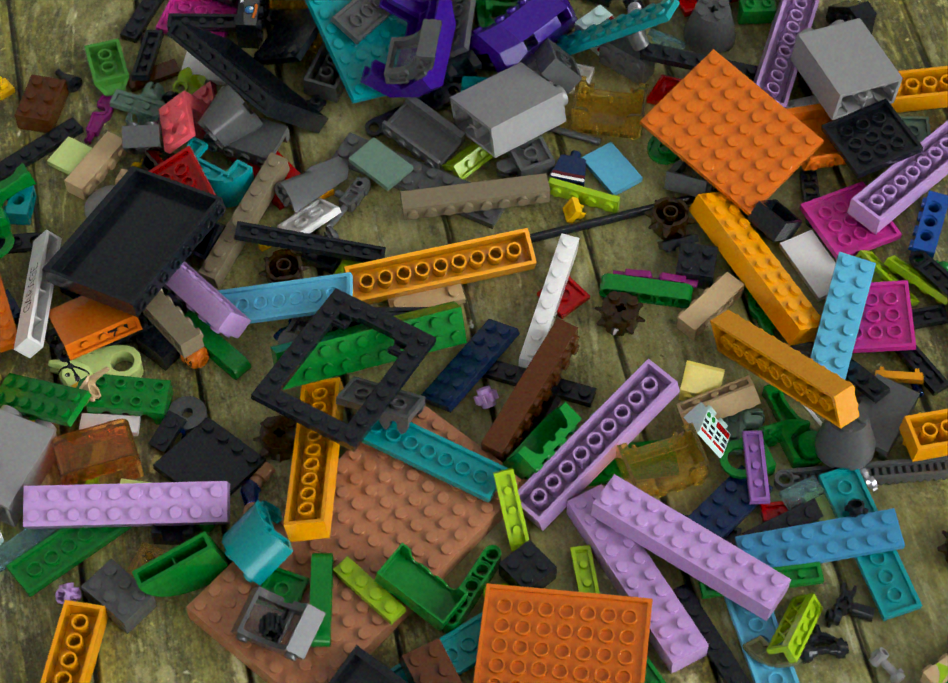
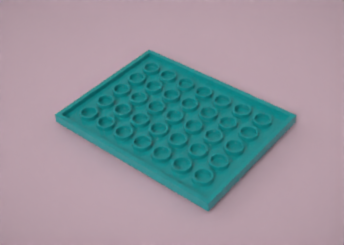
(352, 57)

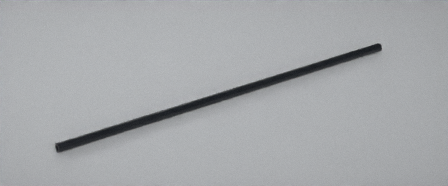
(599, 221)

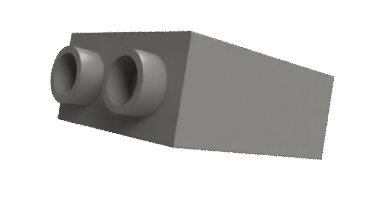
(845, 67)
(509, 109)
(24, 459)

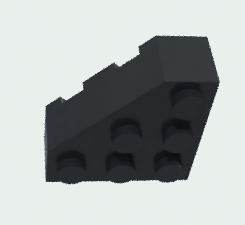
(852, 10)

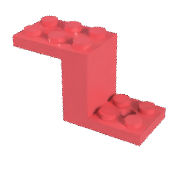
(181, 116)

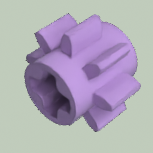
(486, 397)
(67, 592)

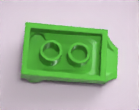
(107, 66)

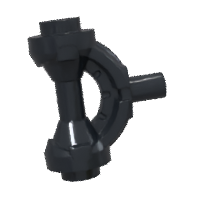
(836, 646)

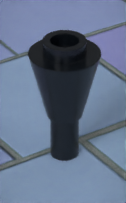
(73, 82)

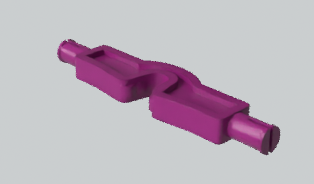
(98, 119)
(663, 276)

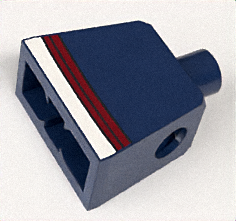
(570, 168)

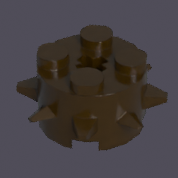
(669, 218)
(283, 266)
(619, 313)
(277, 437)

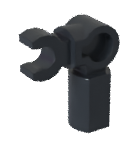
(857, 610)

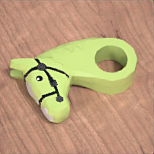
(94, 361)

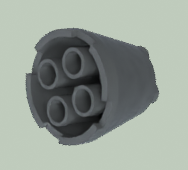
(710, 27)
(228, 118)
(846, 446)

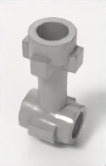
(879, 657)

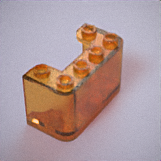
(97, 452)

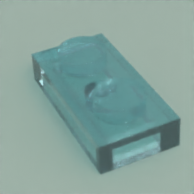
(801, 492)

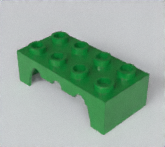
(756, 11)
(133, 396)
(543, 441)
(419, 588)

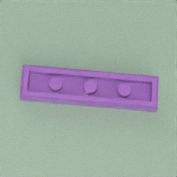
(755, 467)

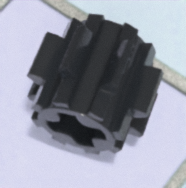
(271, 626)

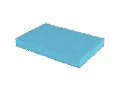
(612, 169)

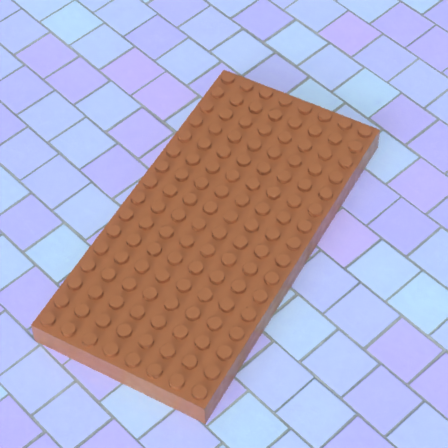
(374, 511)

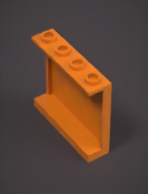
(826, 155)
(85, 325)

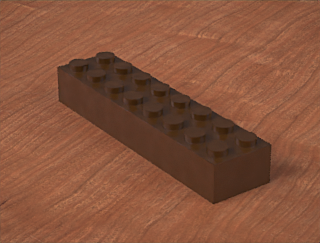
(532, 391)

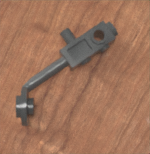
(348, 202)

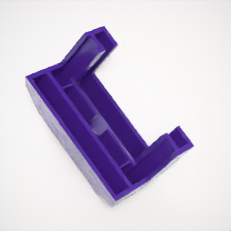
(414, 12)
(506, 35)

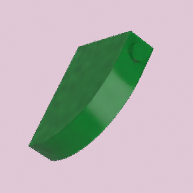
(182, 568)

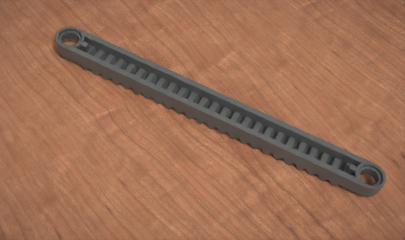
(882, 471)

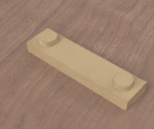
(430, 297)

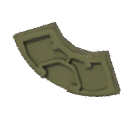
(757, 650)

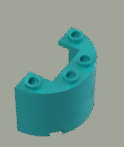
(227, 184)
(255, 542)

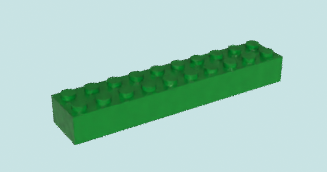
(364, 347)

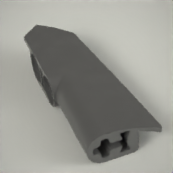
(312, 184)

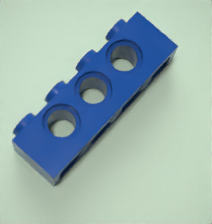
(930, 224)

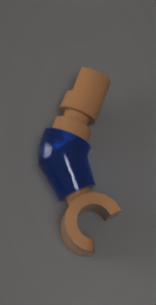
(252, 487)

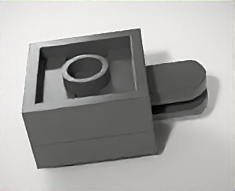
(527, 160)

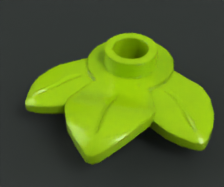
(189, 81)

